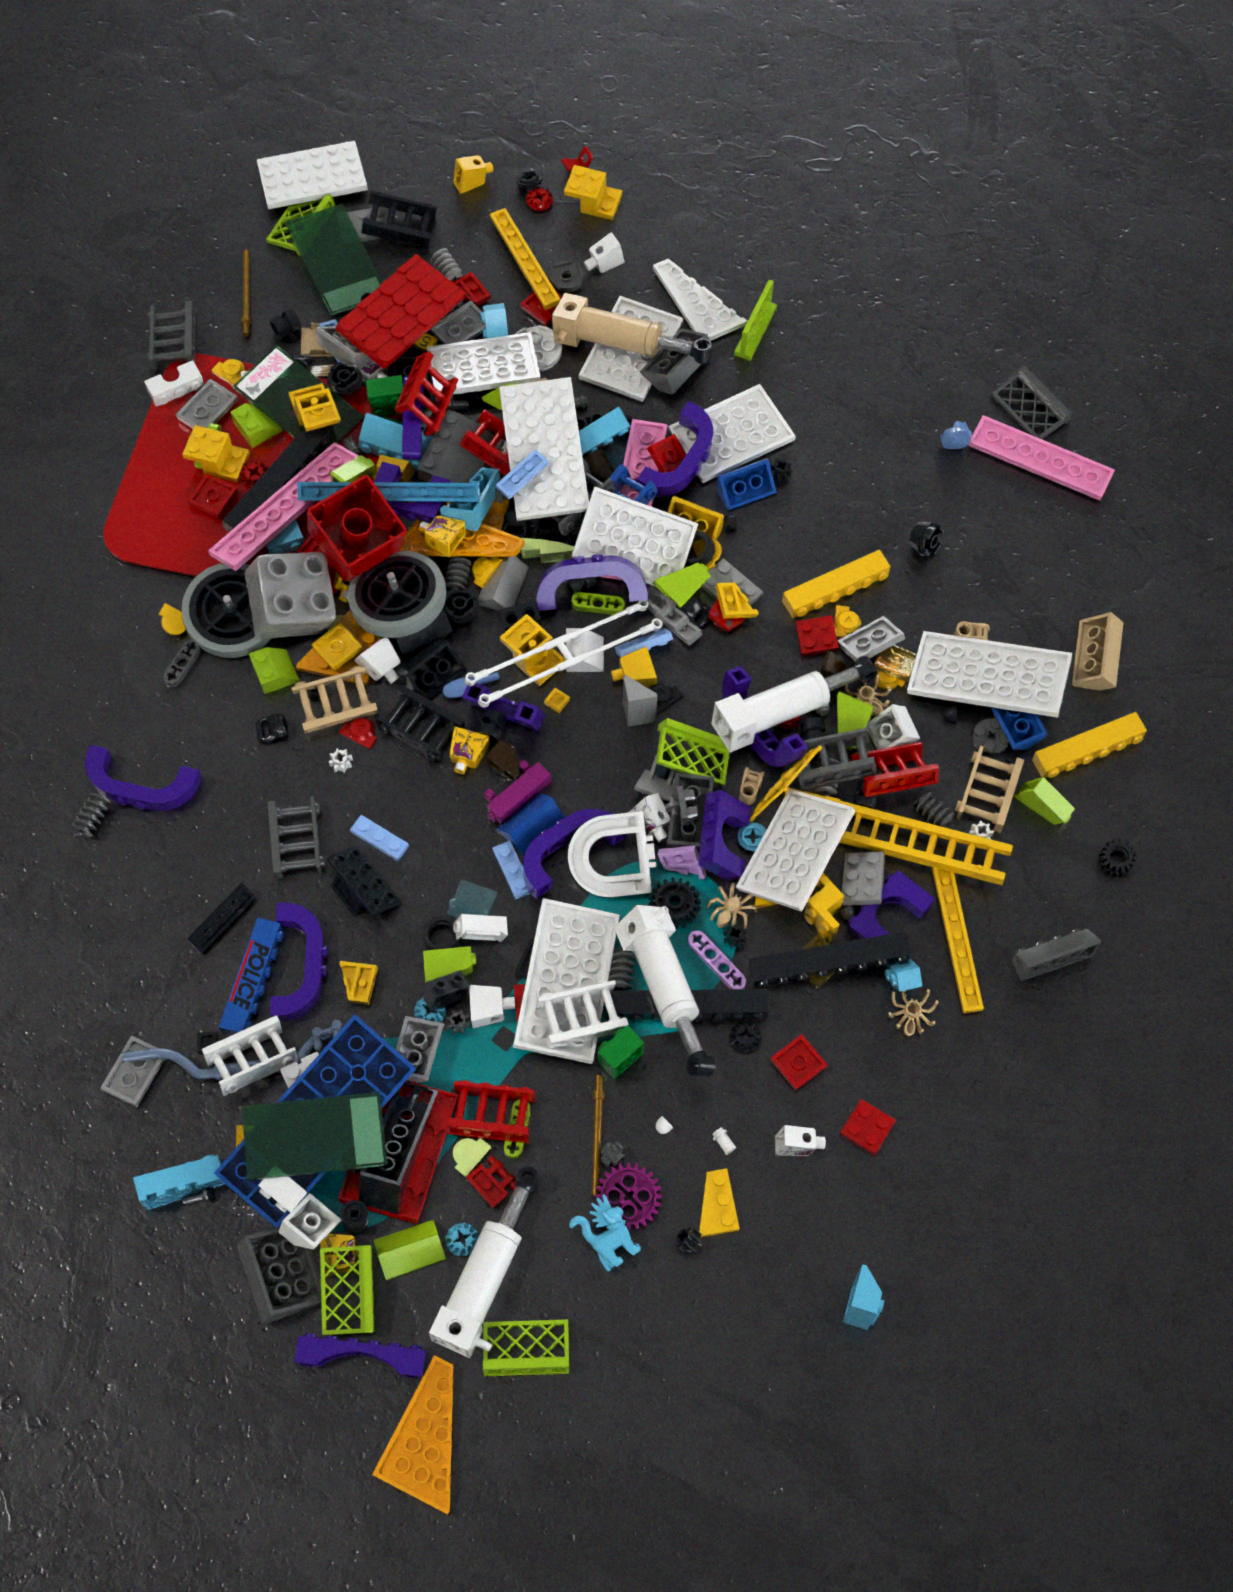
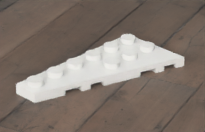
(697, 304)

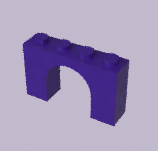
(417, 510)
(520, 713)
(713, 852)
(896, 890)

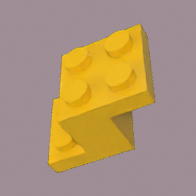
(593, 193)
(314, 407)
(216, 453)
(527, 636)
(822, 906)

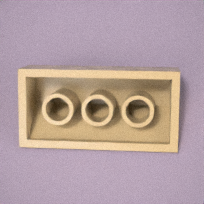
(1098, 652)

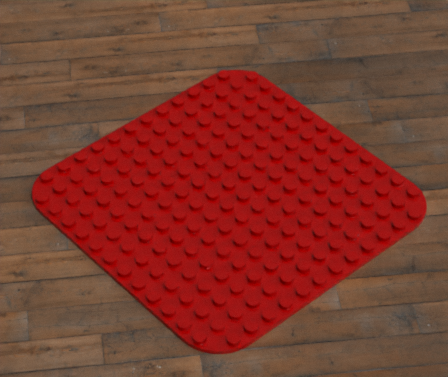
(151, 513)

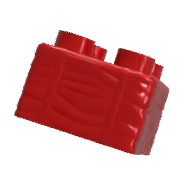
(356, 528)

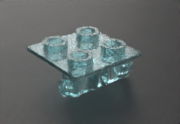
(471, 900)

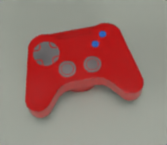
(716, 616)

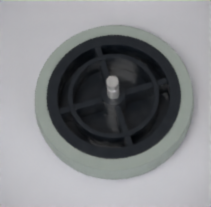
(398, 595)
(220, 614)

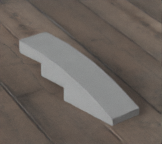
(672, 617)

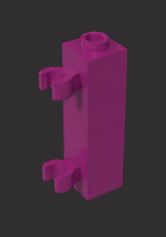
(518, 793)

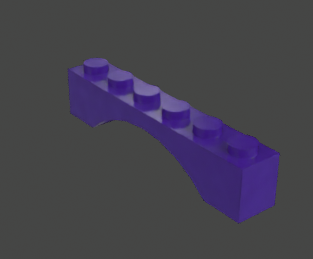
(317, 1351)

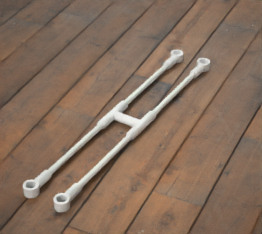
(559, 642)

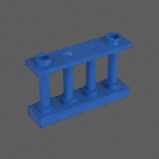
(622, 476)

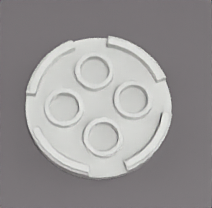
(545, 348)

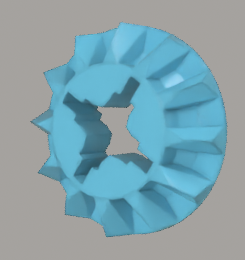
(746, 831)
(420, 1012)
(458, 1248)

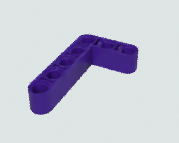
(412, 431)

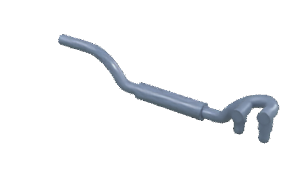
(314, 1042)

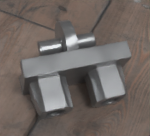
(683, 797)

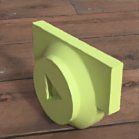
(468, 1154)

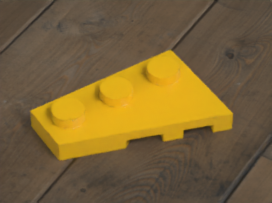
(718, 1205)

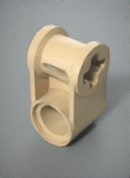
(972, 630)
(750, 783)

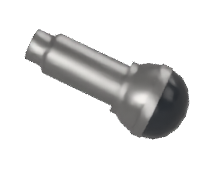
(205, 1194)

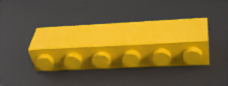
(836, 584)
(1089, 745)

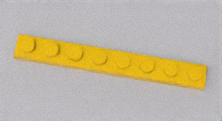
(525, 259)
(958, 941)

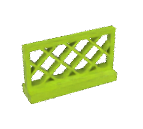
(325, 203)
(757, 324)
(694, 737)
(366, 1290)
(526, 1366)

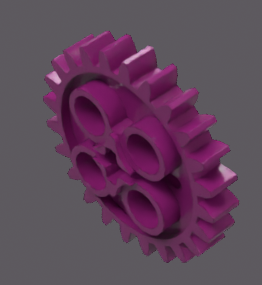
(642, 1182)

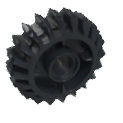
(678, 892)

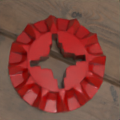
(536, 204)
(245, 474)

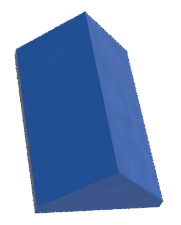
(746, 484)
(1020, 728)
(530, 821)

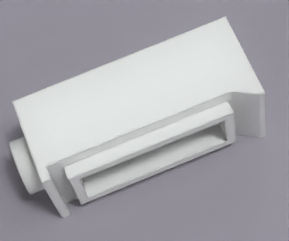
(481, 927)

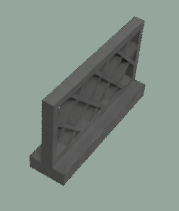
(1044, 398)

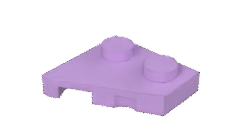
(681, 860)

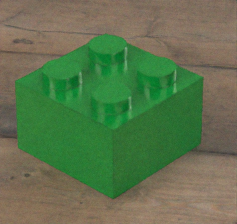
(384, 395)
(620, 1051)

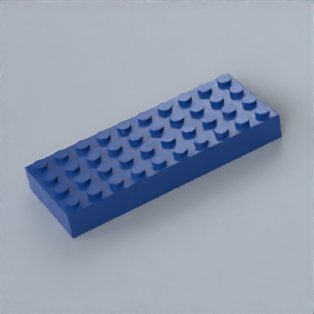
(349, 1065)

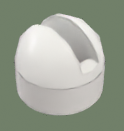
(663, 1125)

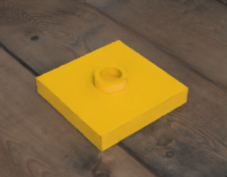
(337, 646)

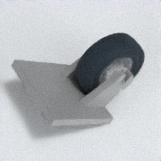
(656, 779)

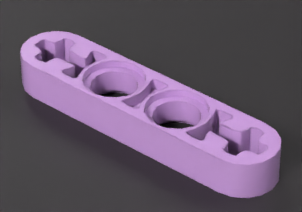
(719, 959)

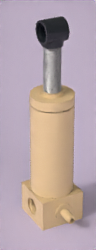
(578, 322)

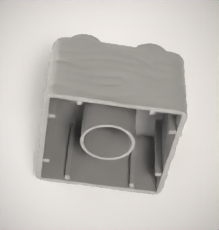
(290, 595)

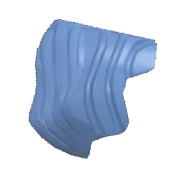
(957, 436)

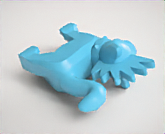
(612, 1238)

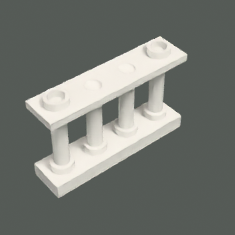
(578, 1033)
(243, 1040)

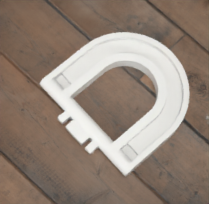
(609, 826)

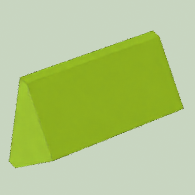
(409, 1250)

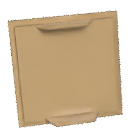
(310, 343)

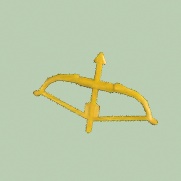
(786, 779)

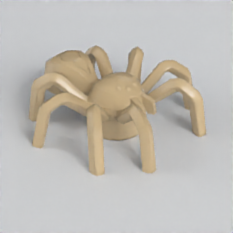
(867, 695)
(732, 907)
(912, 1011)

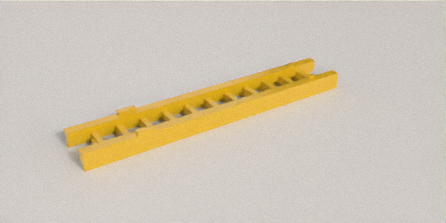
(925, 858)

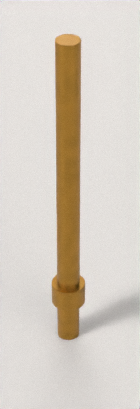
(246, 318)
(598, 1097)

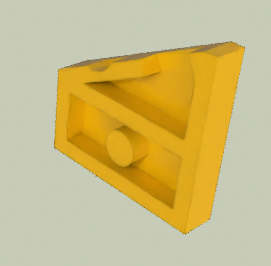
(733, 602)
(359, 981)

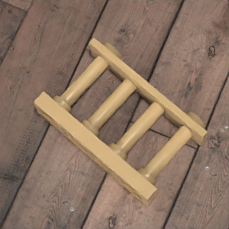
(330, 718)
(1007, 785)

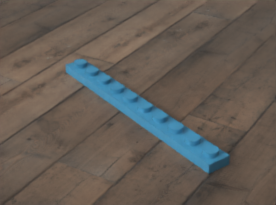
(398, 491)

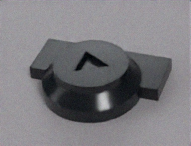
(665, 696)

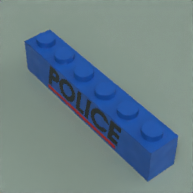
(251, 977)

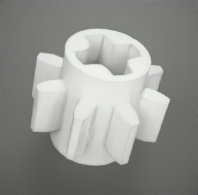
(340, 755)
(981, 830)

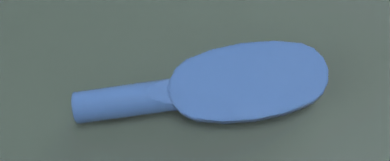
(457, 687)

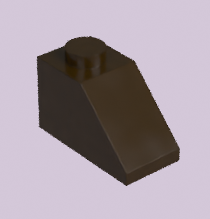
(599, 464)
(832, 665)
(504, 760)

